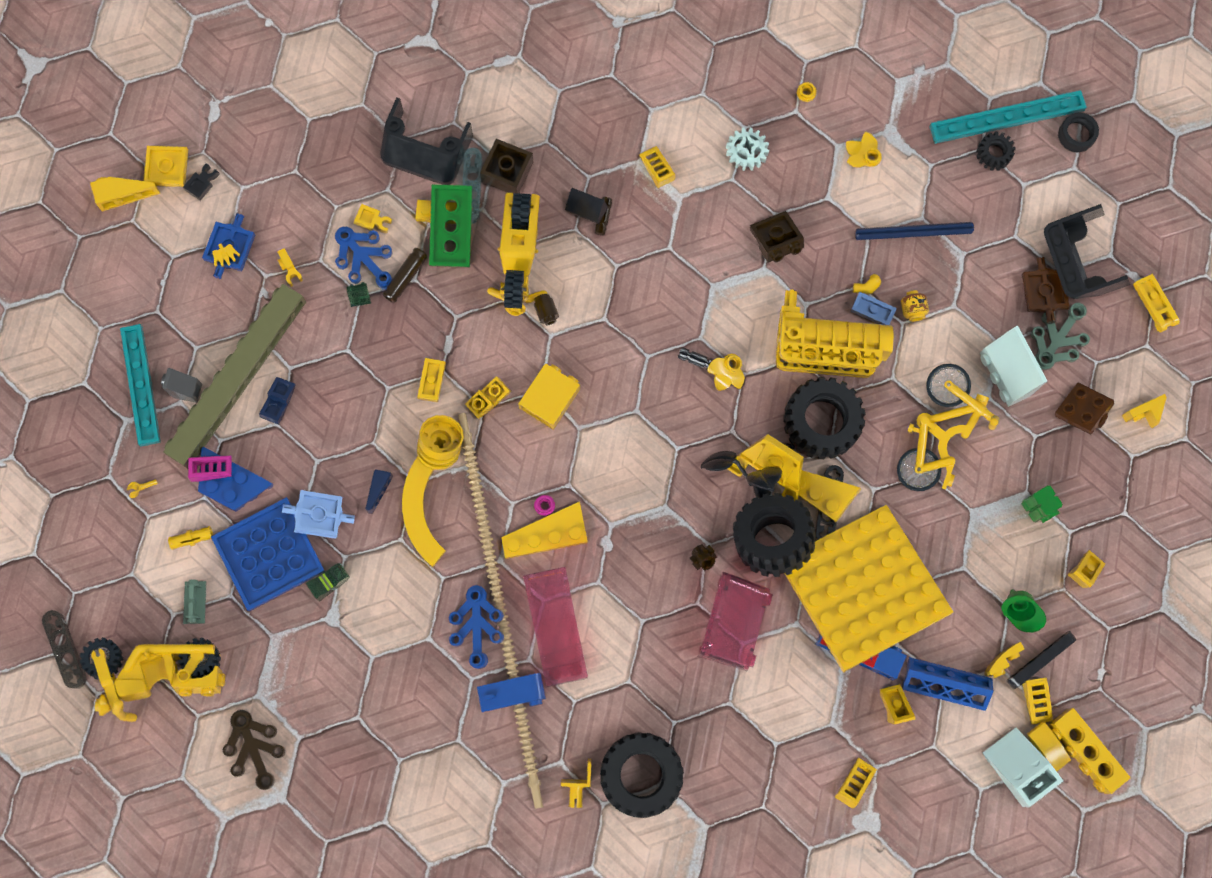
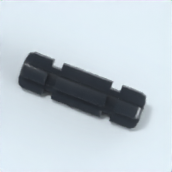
(694, 358)

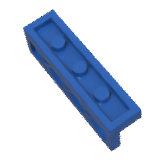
(950, 680)

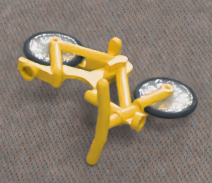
(948, 387)

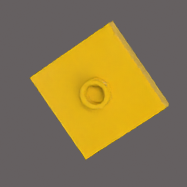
(166, 165)

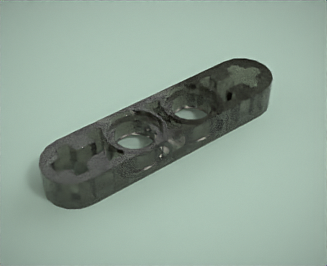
(60, 651)

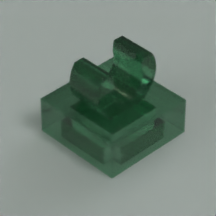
(358, 294)

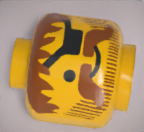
(914, 306)

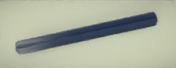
(914, 231)

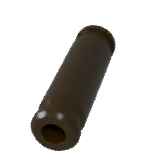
(404, 275)

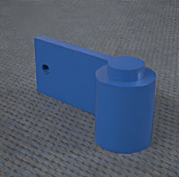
(512, 692)

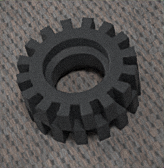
(1000, 141)

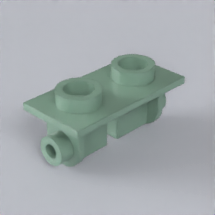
(194, 602)

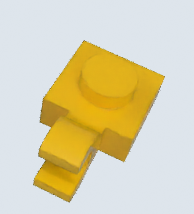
(286, 263)

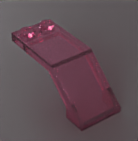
(555, 626)

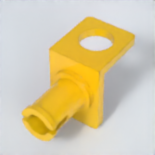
(576, 787)

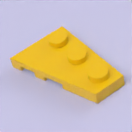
(827, 494)

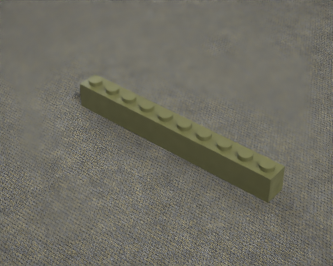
(235, 375)

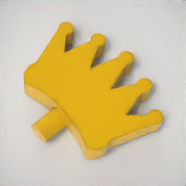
(224, 253)

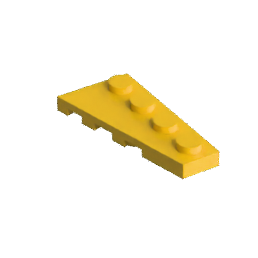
(549, 533)

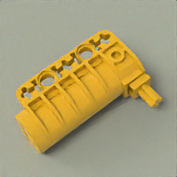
(829, 343)

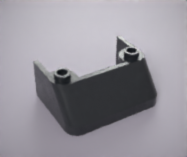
(419, 158)
(1061, 240)

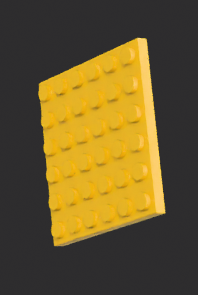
(867, 589)

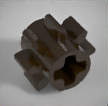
(703, 557)

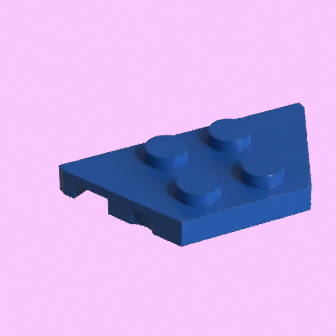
(234, 490)

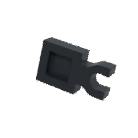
(200, 184)

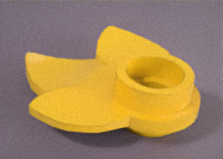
(861, 150)
(725, 374)

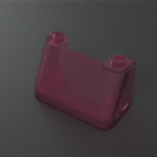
(735, 622)

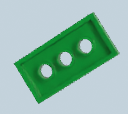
(440, 216)

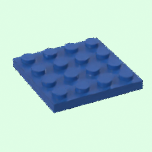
(267, 555)

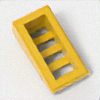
(664, 179)
(1044, 691)
(846, 798)

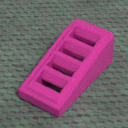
(202, 461)

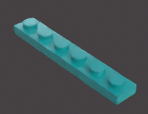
(140, 385)

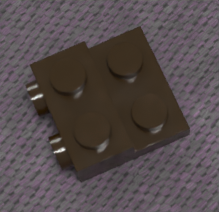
(777, 237)

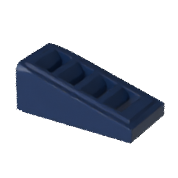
(378, 486)

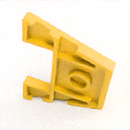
(773, 453)

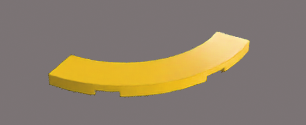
(414, 513)

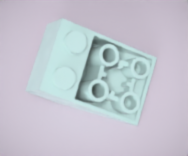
(1022, 768)

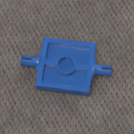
(229, 234)

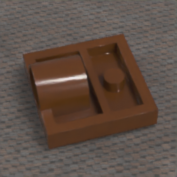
(1085, 408)

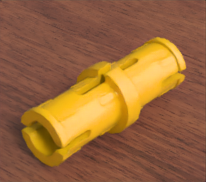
(190, 537)

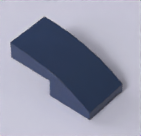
(277, 401)

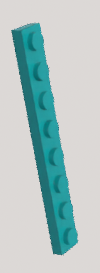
(1007, 116)

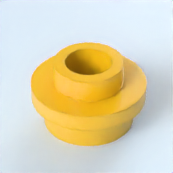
(809, 87)

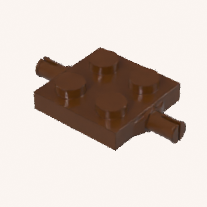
(1044, 291)

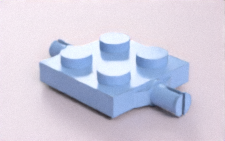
(318, 514)

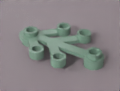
(1058, 339)

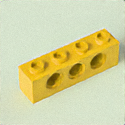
(1114, 773)

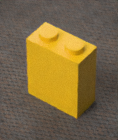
(549, 395)

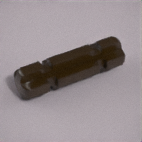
(600, 228)

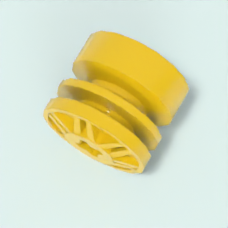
(439, 442)

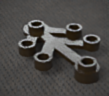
(251, 746)

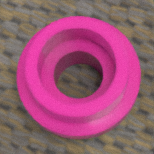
(541, 499)

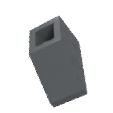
(181, 385)

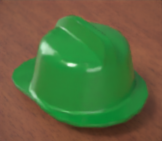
(1023, 611)

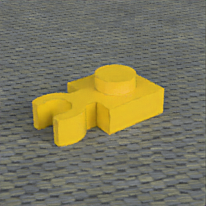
(369, 218)

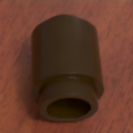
(546, 309)

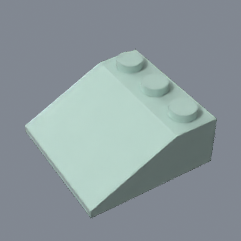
(1013, 367)

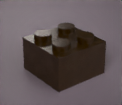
(506, 167)

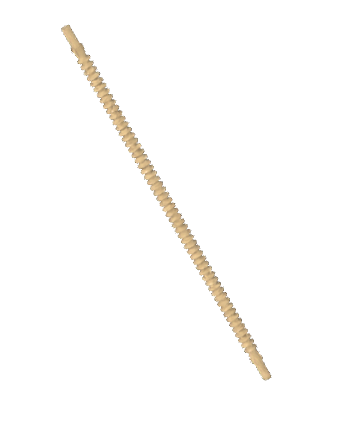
(533, 782)

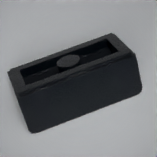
(585, 205)

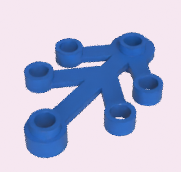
(362, 254)
(476, 623)

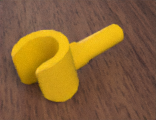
(138, 487)

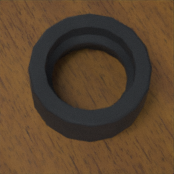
(1085, 120)

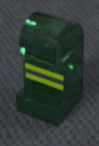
(328, 581)

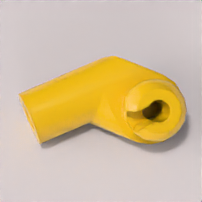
(869, 287)

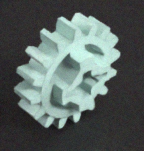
(753, 143)

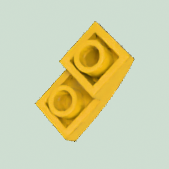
(488, 397)
(1000, 662)
(1048, 745)

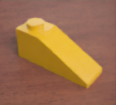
(115, 192)

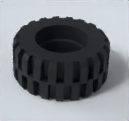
(838, 396)
(779, 558)
(671, 775)

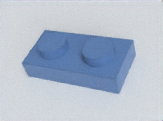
(873, 309)

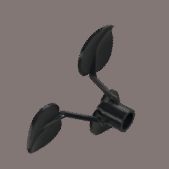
(762, 480)

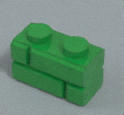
(1042, 504)

